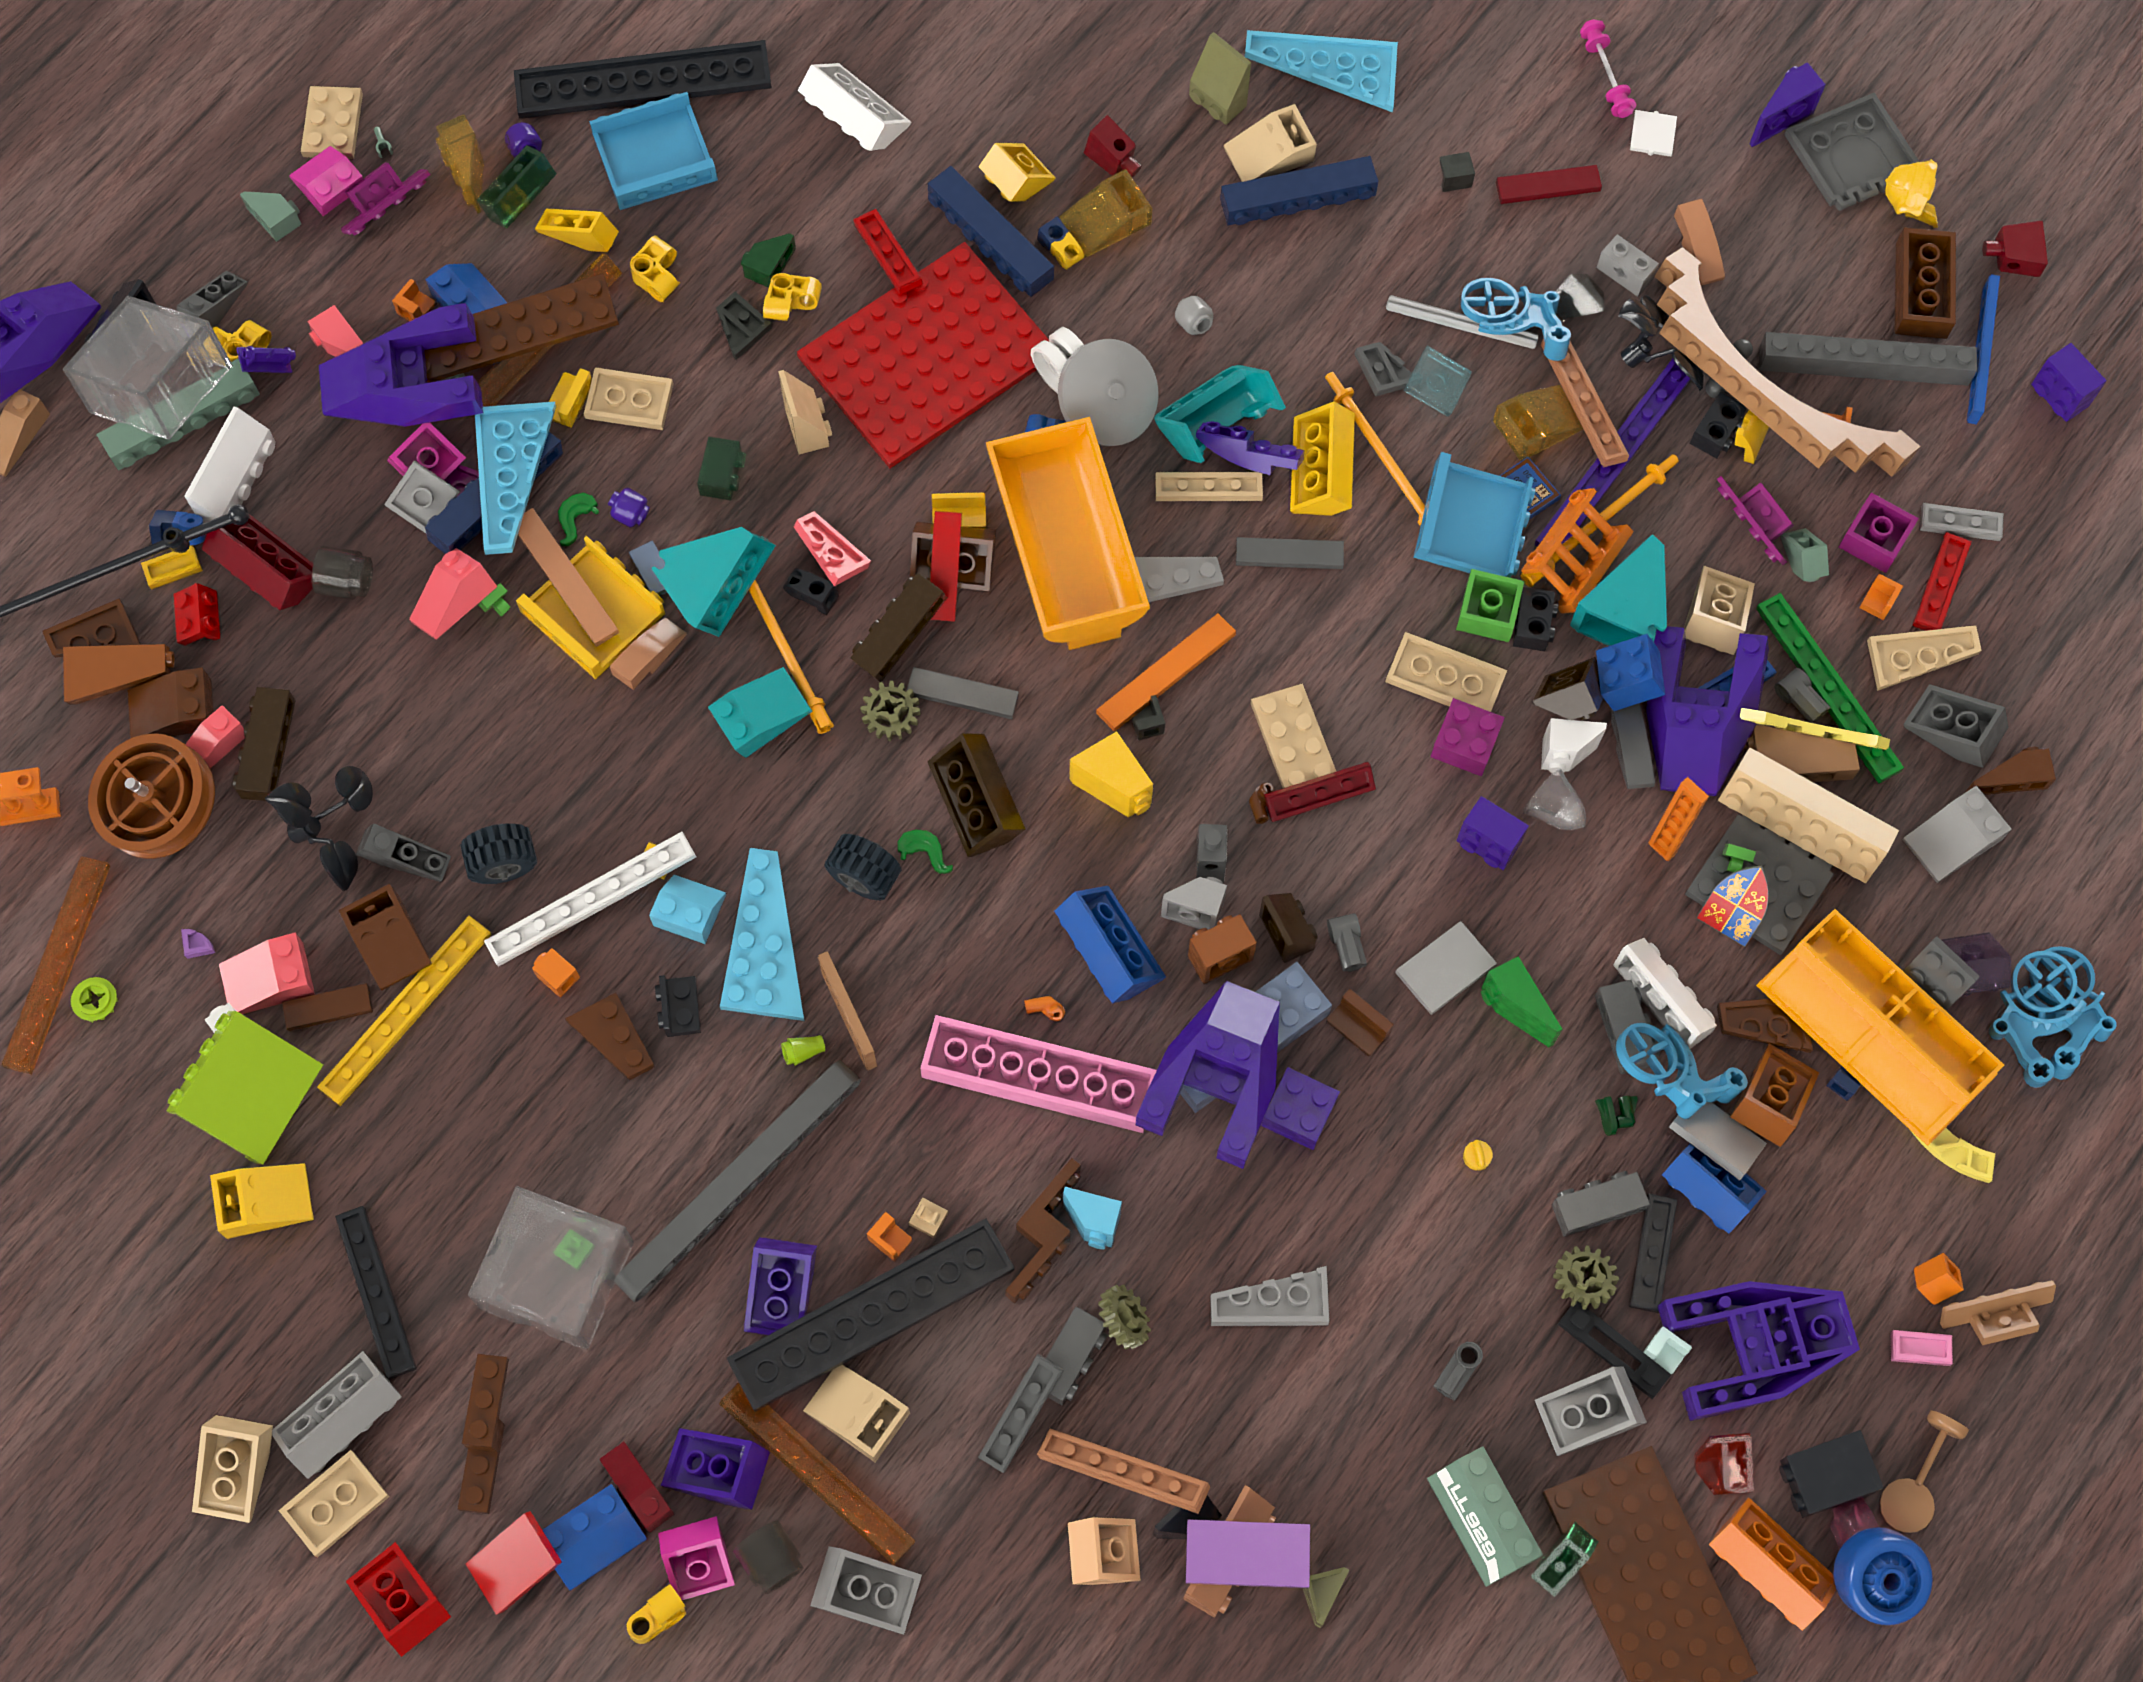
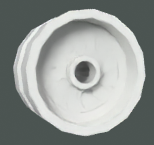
(1052, 355)

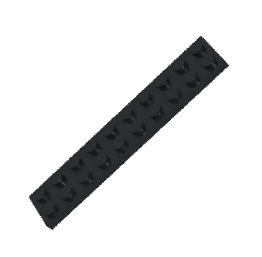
(641, 79)
(870, 1314)

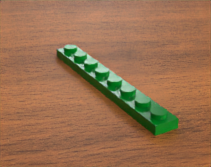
(1827, 683)

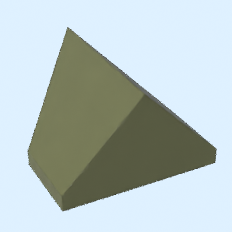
(1323, 1592)

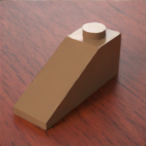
(18, 426)

